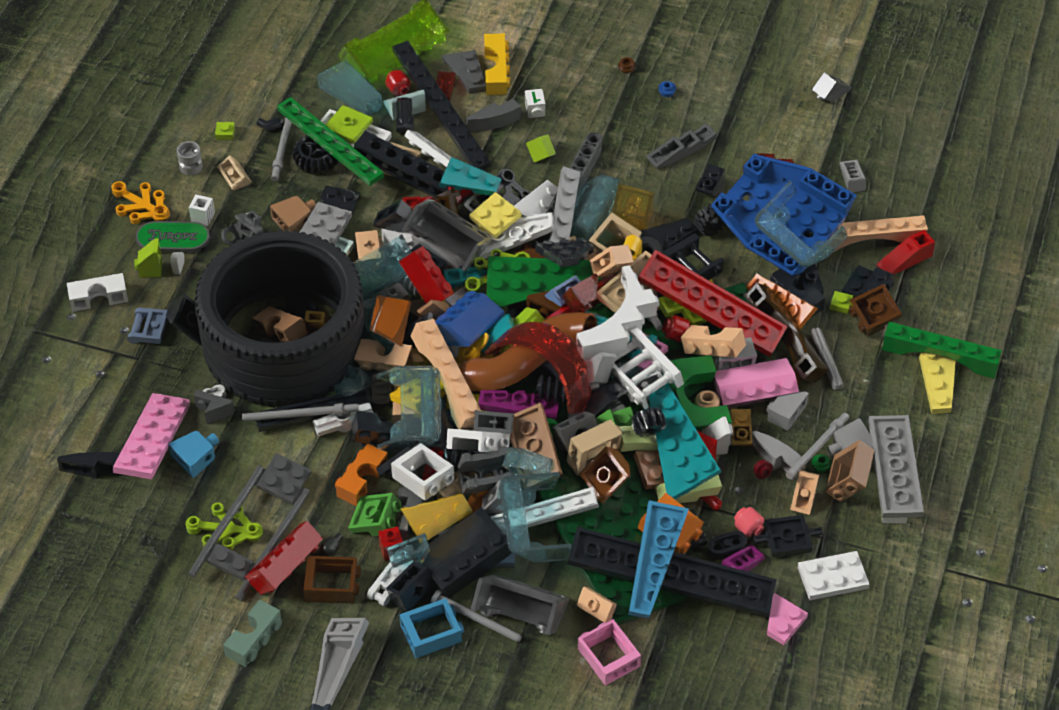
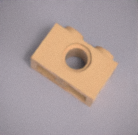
(611, 260)

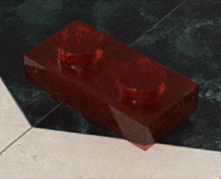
(446, 82)

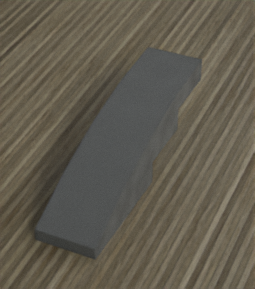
(679, 148)

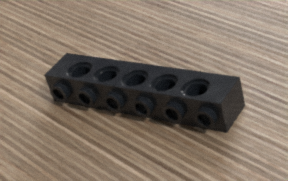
(401, 164)

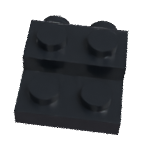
(866, 280)

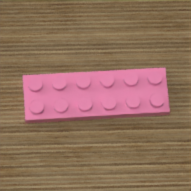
(151, 436)

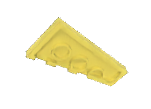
(939, 381)

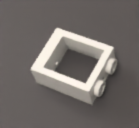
(407, 463)

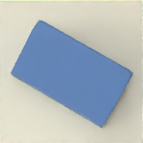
(556, 293)

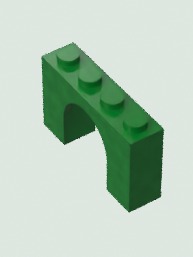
(696, 371)

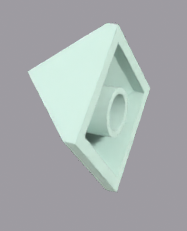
(418, 103)

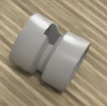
(189, 158)

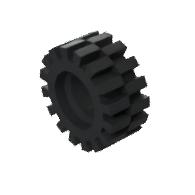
(708, 221)

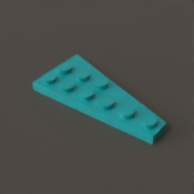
(682, 452)

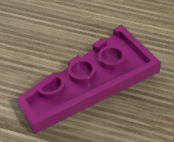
(512, 403)

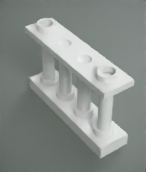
(659, 361)

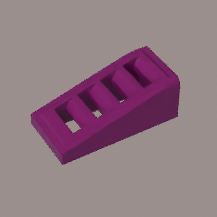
(750, 563)

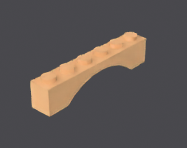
(892, 229)
(460, 398)

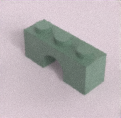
(245, 647)

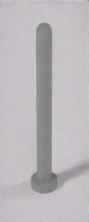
(438, 595)

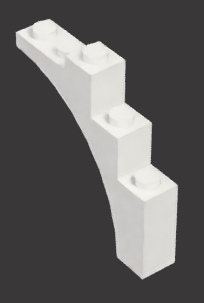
(614, 333)

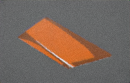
(390, 318)

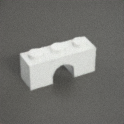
(84, 291)

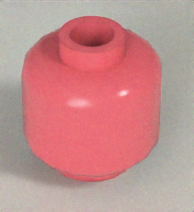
(749, 521)

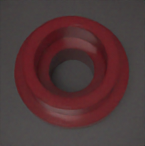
(762, 469)

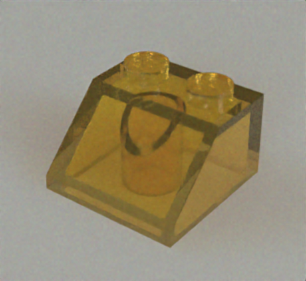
(634, 206)

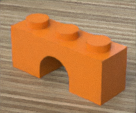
(351, 485)

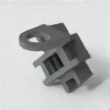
(247, 226)

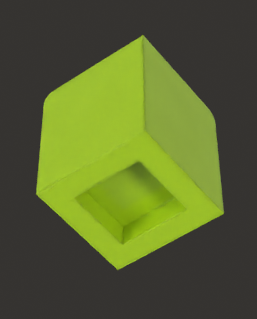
(540, 148)

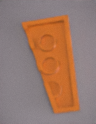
(797, 308)

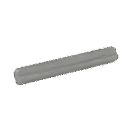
(827, 358)

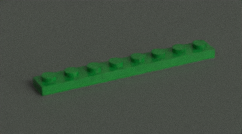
(330, 141)

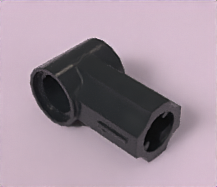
(404, 117)

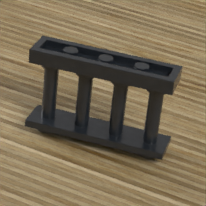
(689, 247)

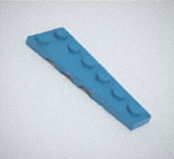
(658, 542)

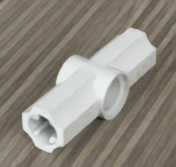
(338, 422)

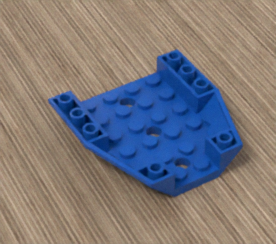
(815, 207)

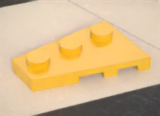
(436, 515)

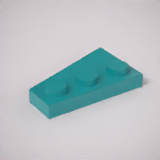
(468, 177)

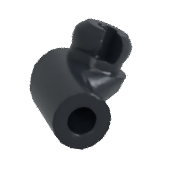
(271, 125)

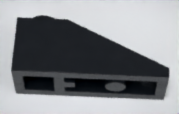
(605, 398)

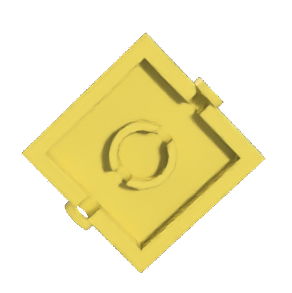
(495, 215)

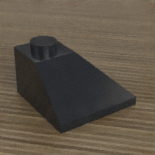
(183, 316)

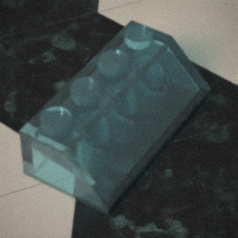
(593, 205)
(382, 266)

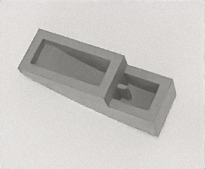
(775, 452)

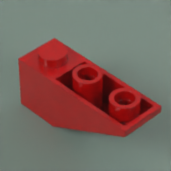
(908, 253)

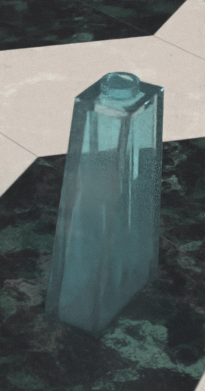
(350, 87)

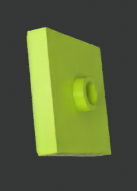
(349, 123)

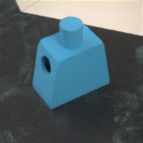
(193, 451)

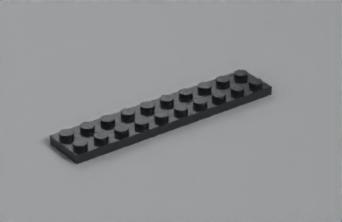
(683, 576)

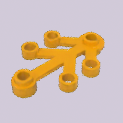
(158, 212)

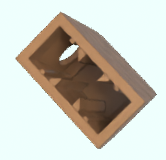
(292, 213)

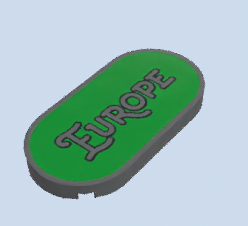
(174, 236)

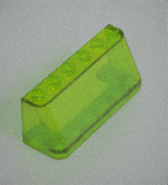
(374, 53)

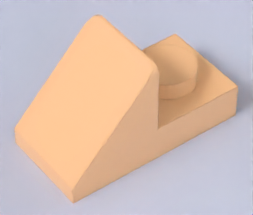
(805, 492)

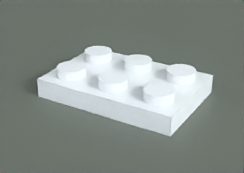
(833, 575)

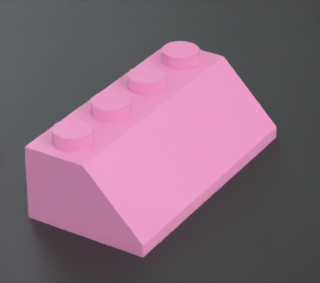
(755, 383)

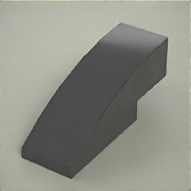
(494, 116)

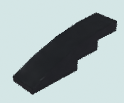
(88, 463)

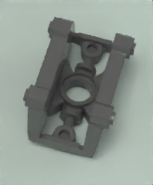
(482, 464)

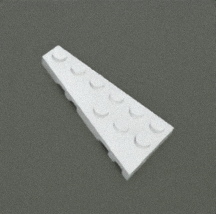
(520, 232)

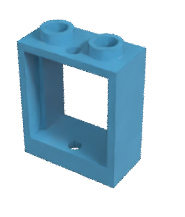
(435, 642)

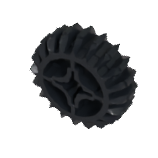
(312, 156)

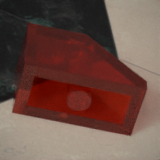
(582, 294)

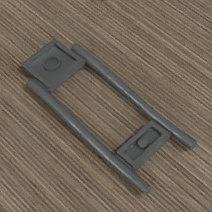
(282, 480)

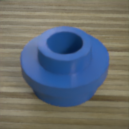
(667, 89)

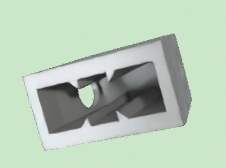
(848, 435)

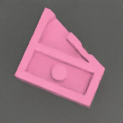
(784, 619)

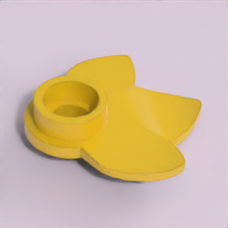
(474, 350)

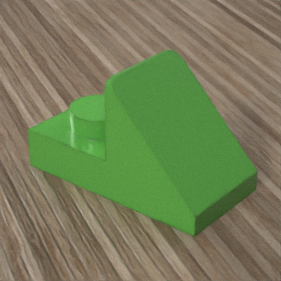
(621, 417)

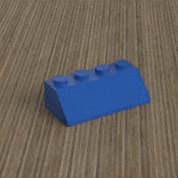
(468, 319)

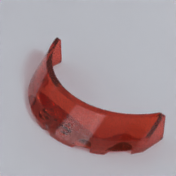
(559, 351)

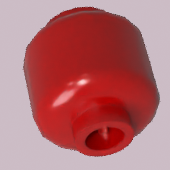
(398, 82)
(675, 327)

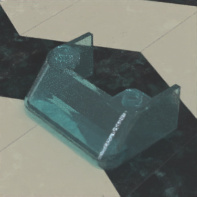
(772, 222)
(419, 407)
(516, 493)

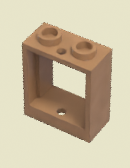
(850, 472)

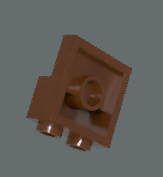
(874, 310)

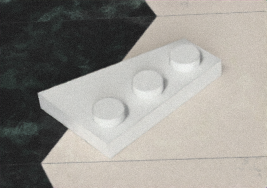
(538, 200)

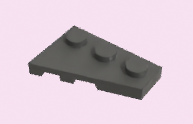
(467, 70)

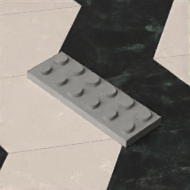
(895, 466)

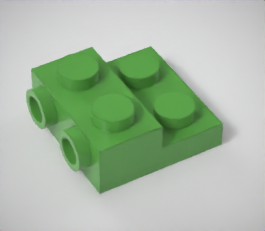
(375, 513)

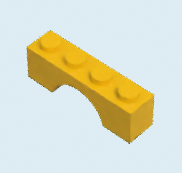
(496, 77)

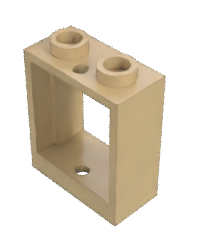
(616, 226)
(590, 443)

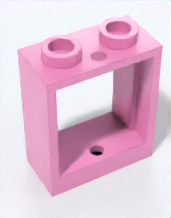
(618, 668)

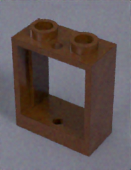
(331, 564)

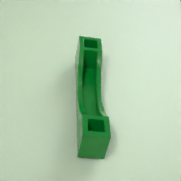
(977, 357)

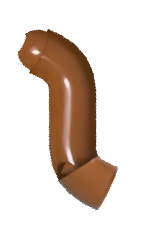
(519, 360)

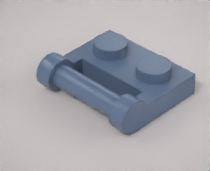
(153, 328)

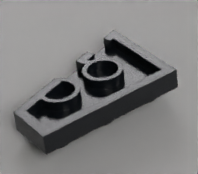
(670, 233)

